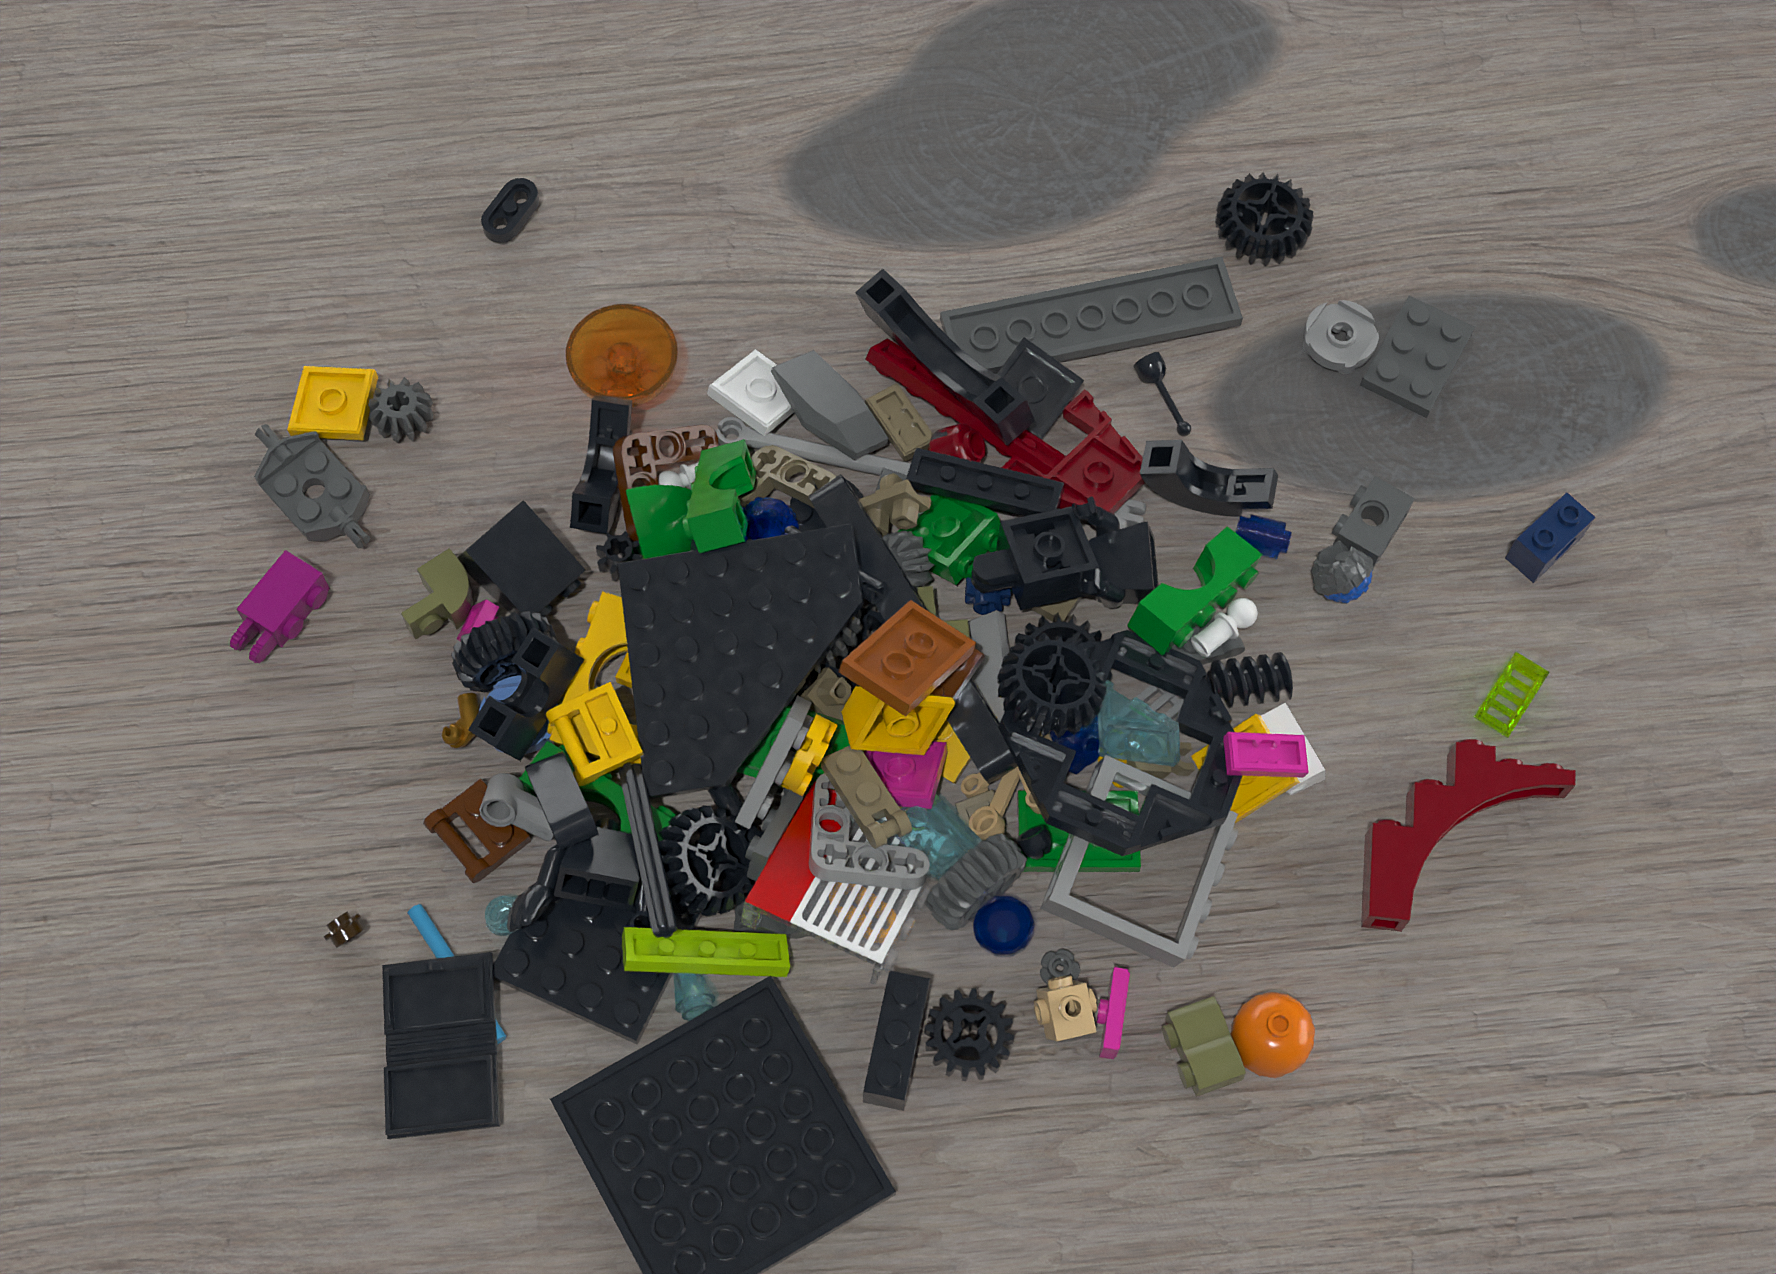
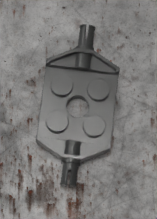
(304, 461)

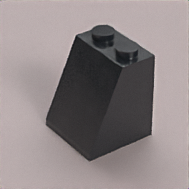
(522, 563)

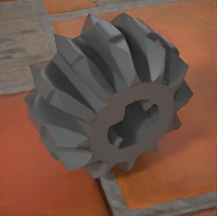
(401, 410)
(911, 556)

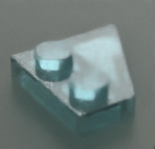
(1135, 731)

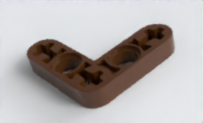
(650, 456)

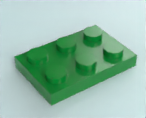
(1095, 858)

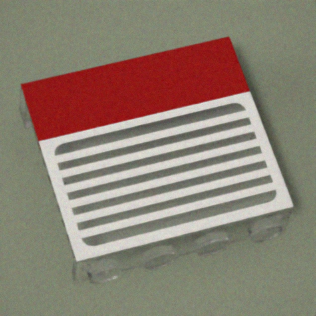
(844, 915)

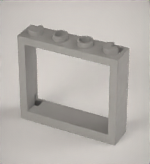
(1112, 927)

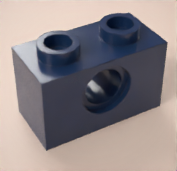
(1550, 537)

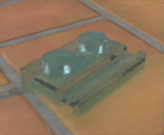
(938, 835)

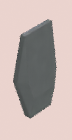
(829, 405)

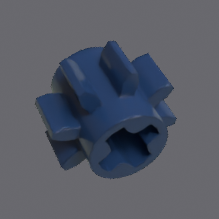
(986, 602)

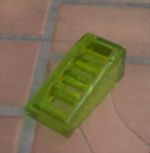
(1526, 668)

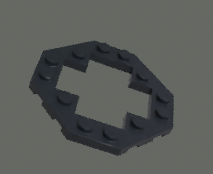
(1163, 813)

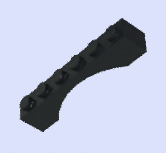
(977, 388)

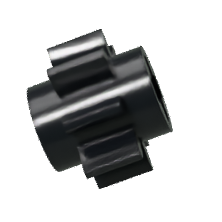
(609, 553)

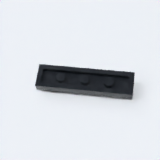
(983, 484)

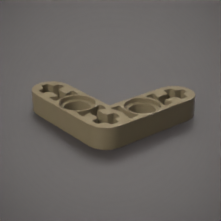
(775, 468)

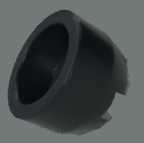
(1035, 842)

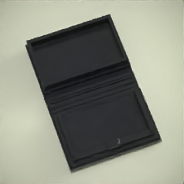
(440, 1046)

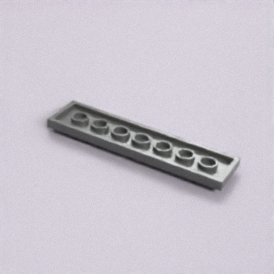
(1099, 314)

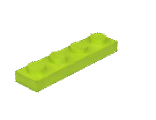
(706, 952)

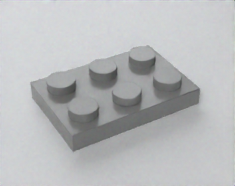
(776, 763)

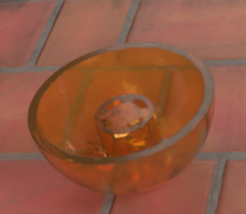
(625, 340)

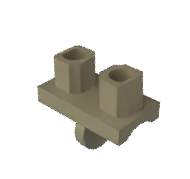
(894, 504)
(828, 694)

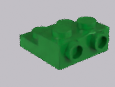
(955, 535)

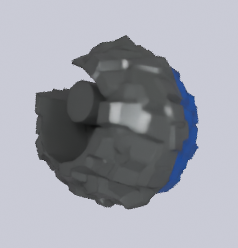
(1342, 573)

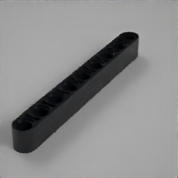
(971, 715)

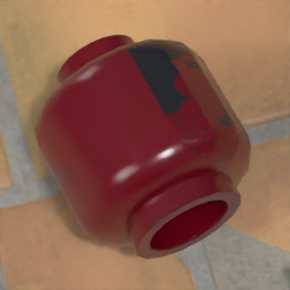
(958, 441)

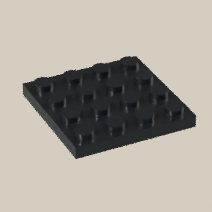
(576, 965)

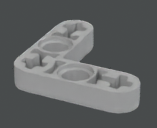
(839, 847)

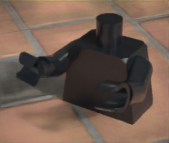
(1123, 555)

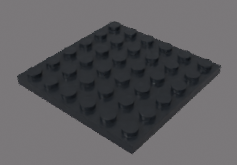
(723, 1142)

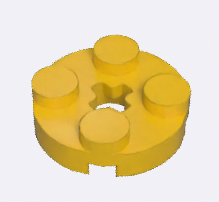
(809, 755)

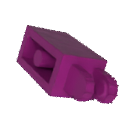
(279, 605)

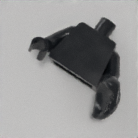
(593, 871)

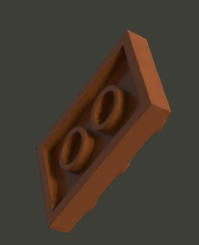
(907, 657)

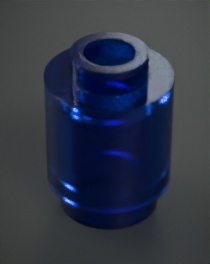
(1264, 534)

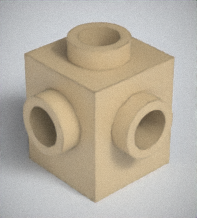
(1065, 1008)

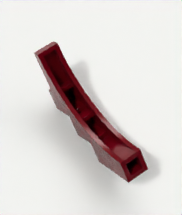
(1473, 784)

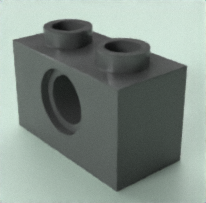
(1384, 506)

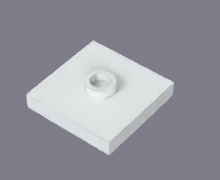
(752, 393)

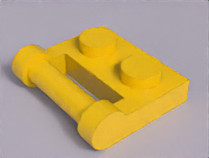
(607, 728)

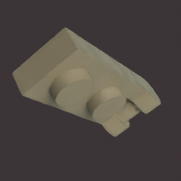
(865, 796)

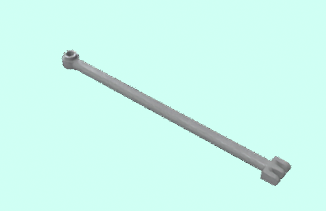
(1127, 514)

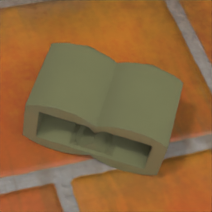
(1204, 1046)

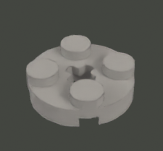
(1336, 354)

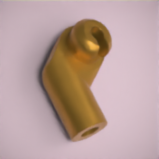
(457, 734)

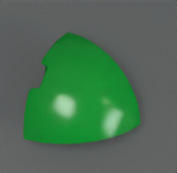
(659, 518)

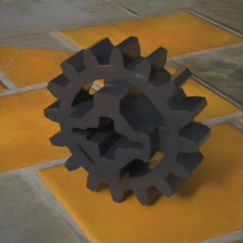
(978, 1049)

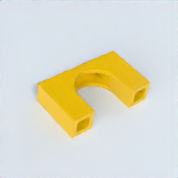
(603, 642)

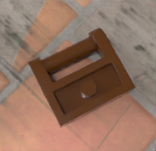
(498, 841)

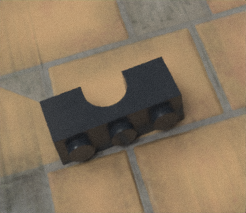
(516, 721)
(896, 1040)

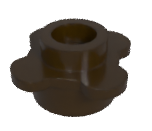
(344, 929)

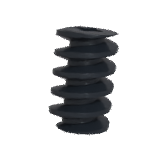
(1251, 678)

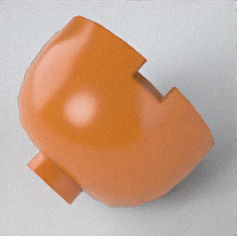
(1273, 1034)

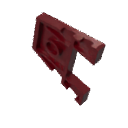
(1098, 466)

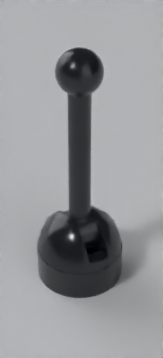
(1152, 370)

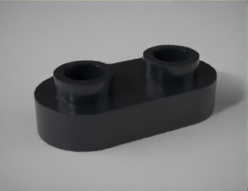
(507, 212)

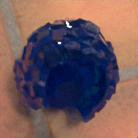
(768, 518)

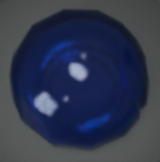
(1004, 926)

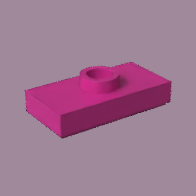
(1265, 754)
(1112, 1012)

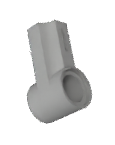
(509, 804)

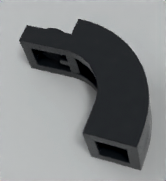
(1209, 489)
(597, 493)

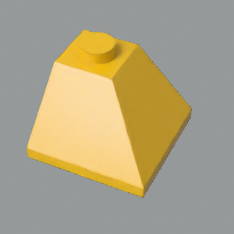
(880, 728)

